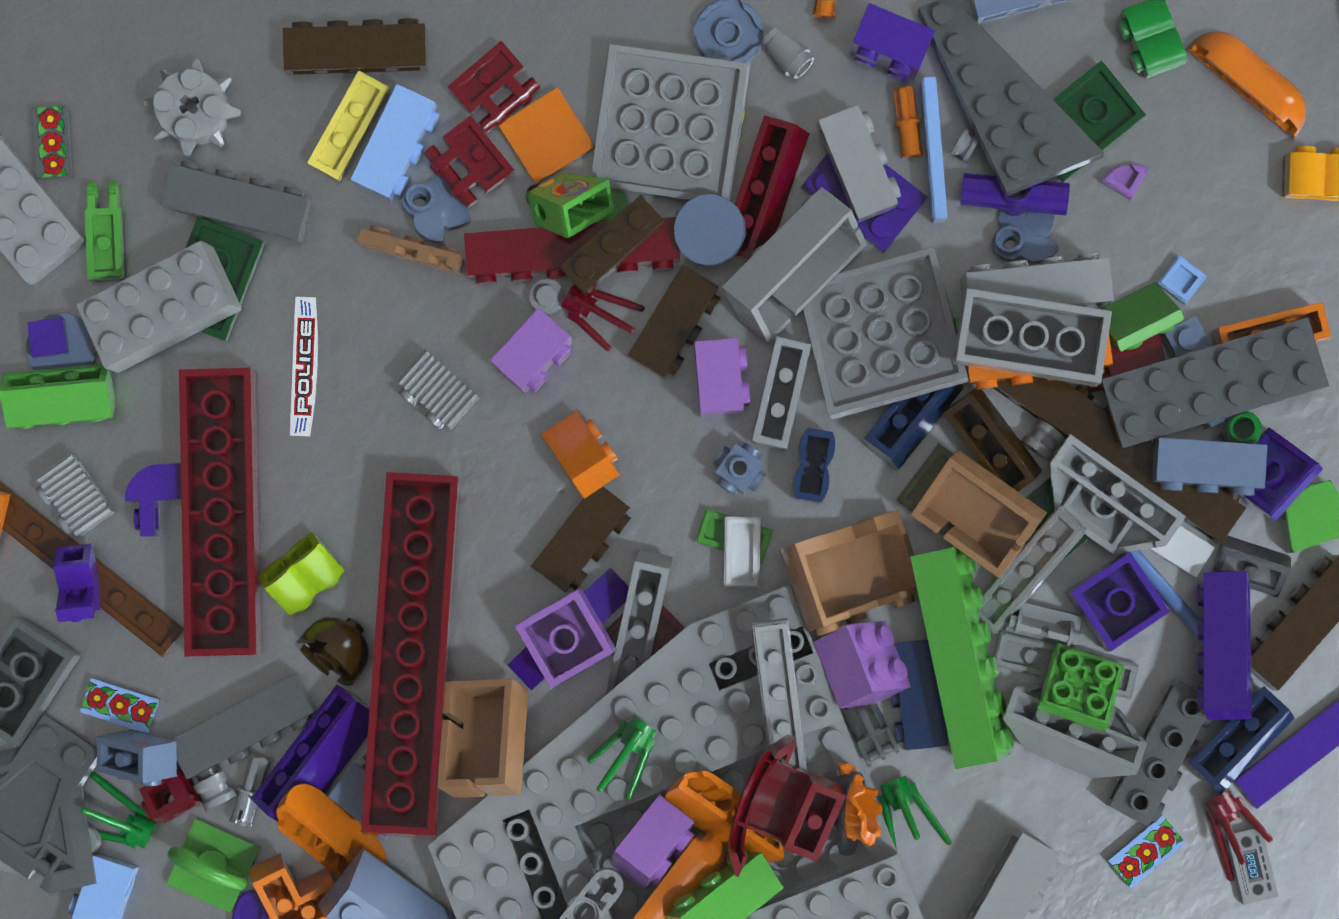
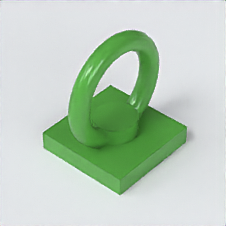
(212, 865)

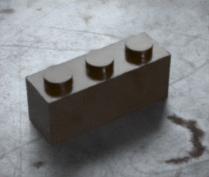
(612, 245)
(674, 323)
(992, 440)
(582, 539)

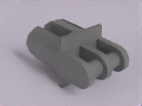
(879, 751)

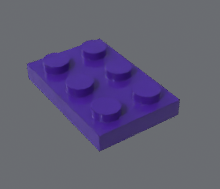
(880, 229)

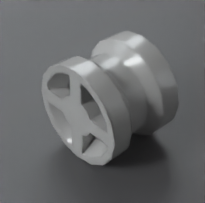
(1043, 440)
(215, 791)

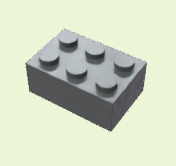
(30, 676)

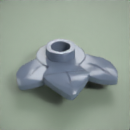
(439, 211)
(1030, 234)

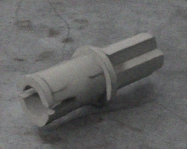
(251, 781)

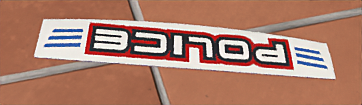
(304, 366)

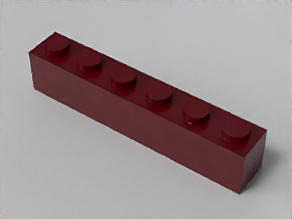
(540, 251)

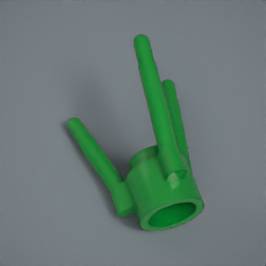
(636, 736)
(899, 794)
(136, 829)

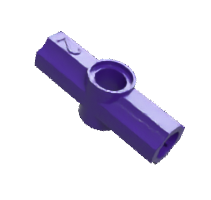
(1041, 198)

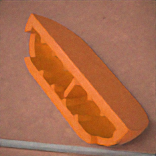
(1252, 79)
(712, 808)
(324, 829)
(701, 858)

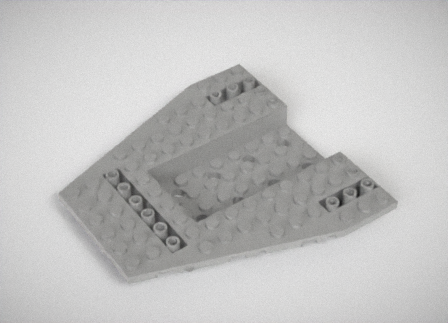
(703, 699)

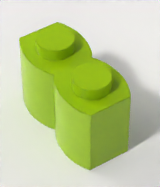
(301, 574)

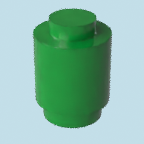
(1244, 428)

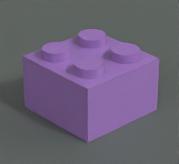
(533, 352)
(719, 377)
(565, 638)
(862, 664)
(652, 843)

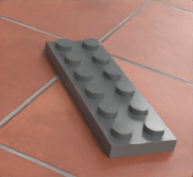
(1214, 383)

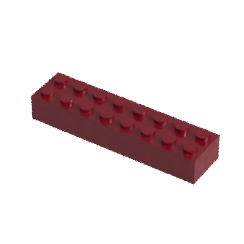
(220, 512)

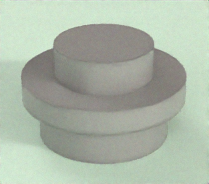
(547, 296)

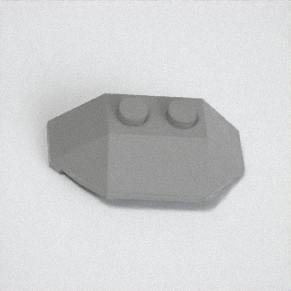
(1108, 502)
(1072, 744)

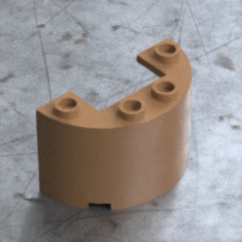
(851, 572)

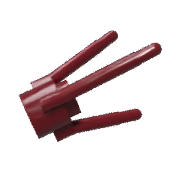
(580, 306)
(1223, 811)

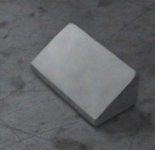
(1264, 566)

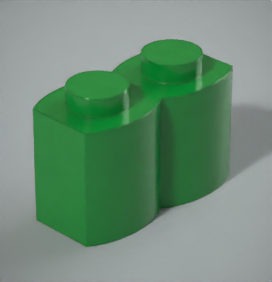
(1153, 37)

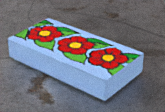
(119, 705)
(1146, 851)

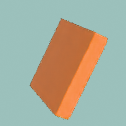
(546, 136)

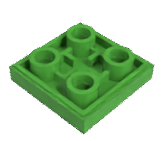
(1142, 316)
(1080, 687)

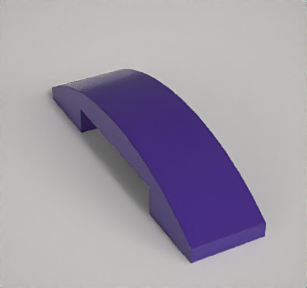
(605, 596)

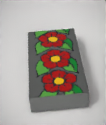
(52, 142)

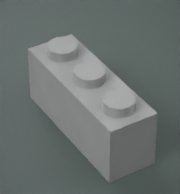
(858, 163)
(781, 393)

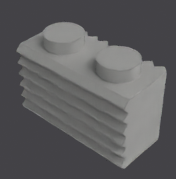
(437, 390)
(74, 496)

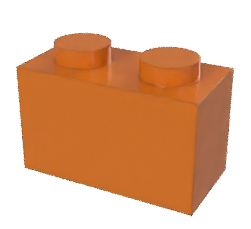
(580, 453)

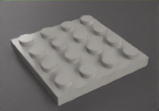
(670, 123)
(884, 334)

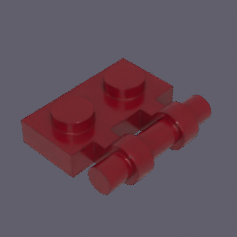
(486, 79)
(477, 155)

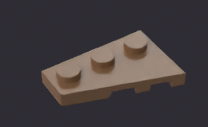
(411, 249)

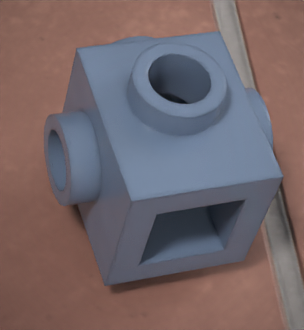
(729, 479)

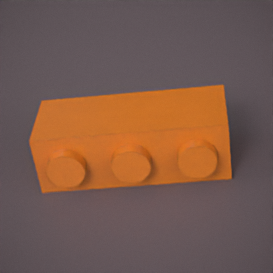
(1314, 312)

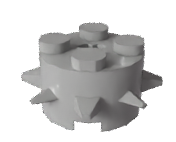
(183, 126)

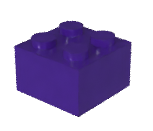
(890, 43)
(1118, 602)

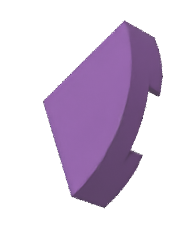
(1125, 179)

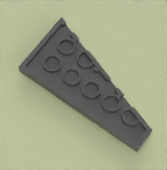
(1011, 115)

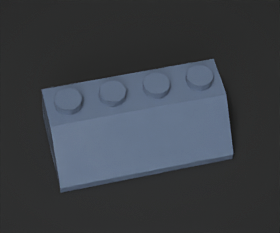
(377, 892)

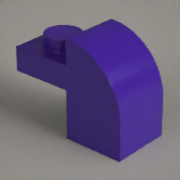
(149, 487)
(77, 583)

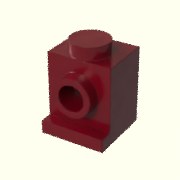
(156, 798)

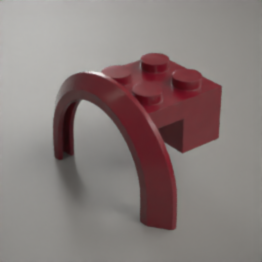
(785, 806)

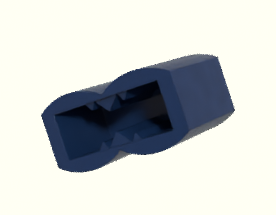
(812, 476)

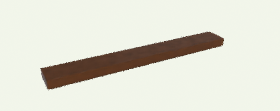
(117, 595)

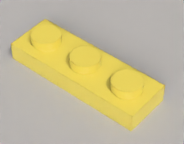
(348, 126)

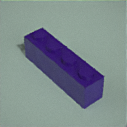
(1226, 645)
(318, 750)

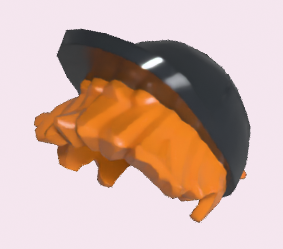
(858, 813)

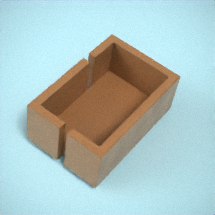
(987, 513)
(491, 745)

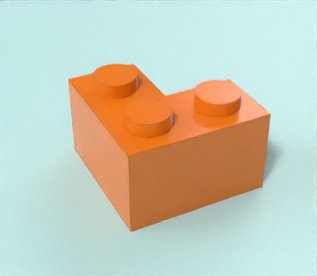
(285, 897)

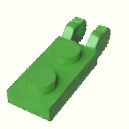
(104, 235)

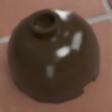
(336, 647)

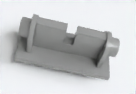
(1046, 624)

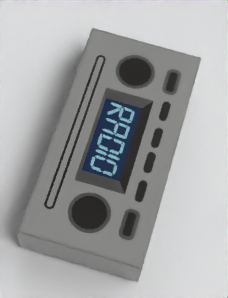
(1255, 877)

